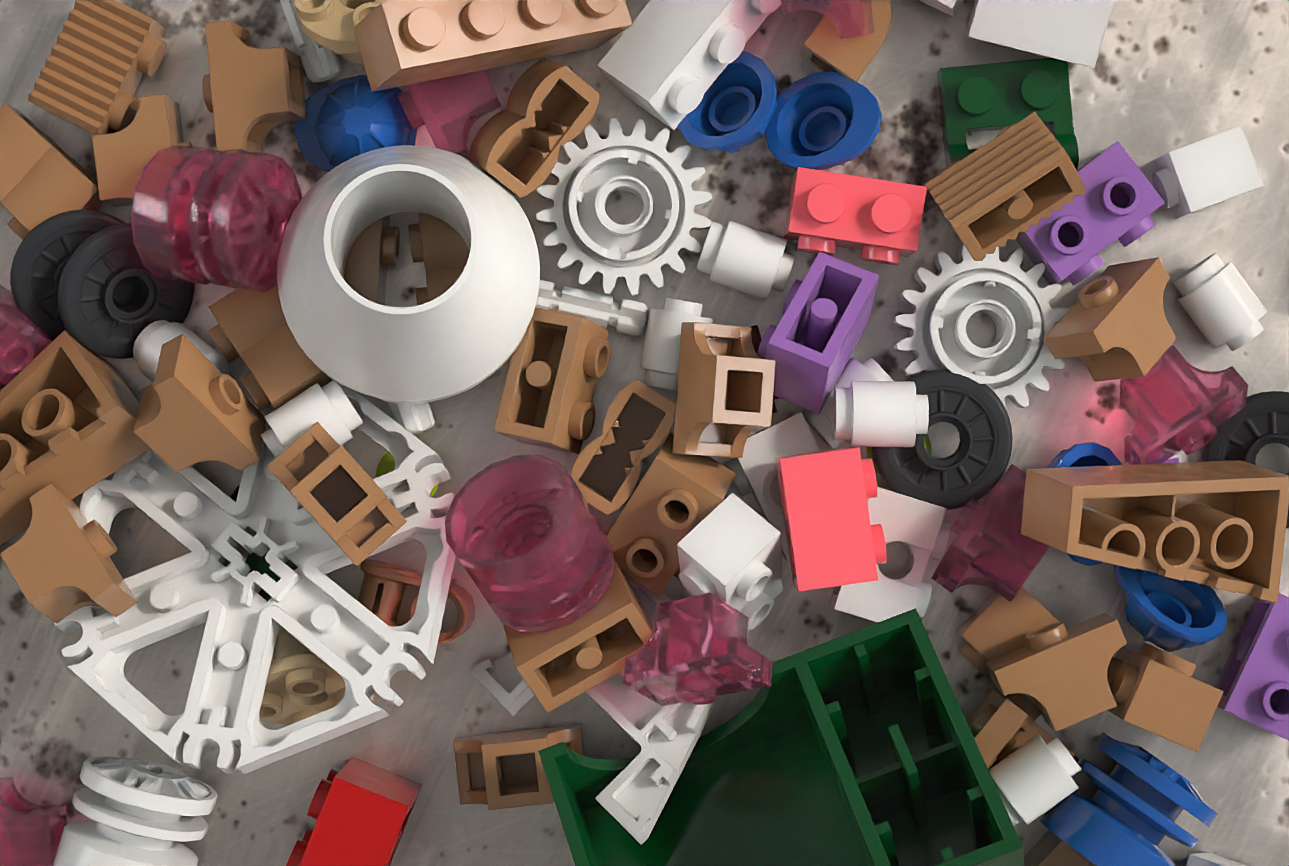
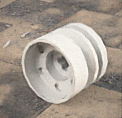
(135, 815)

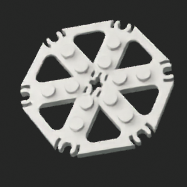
(242, 624)

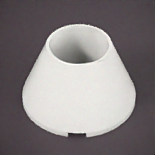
(424, 348)

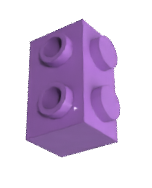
(1112, 208)
(818, 330)
(1258, 669)

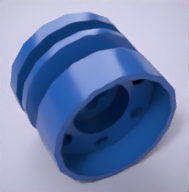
(1129, 810)

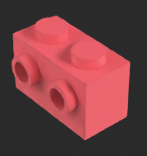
(854, 213)
(829, 518)

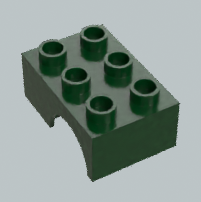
(829, 766)

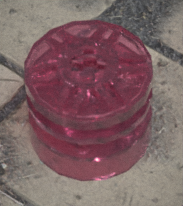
(213, 216)
(530, 543)

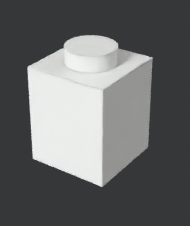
(1206, 172)

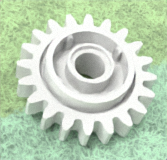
(633, 167)
(1005, 295)

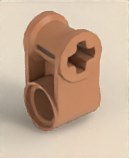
(393, 595)

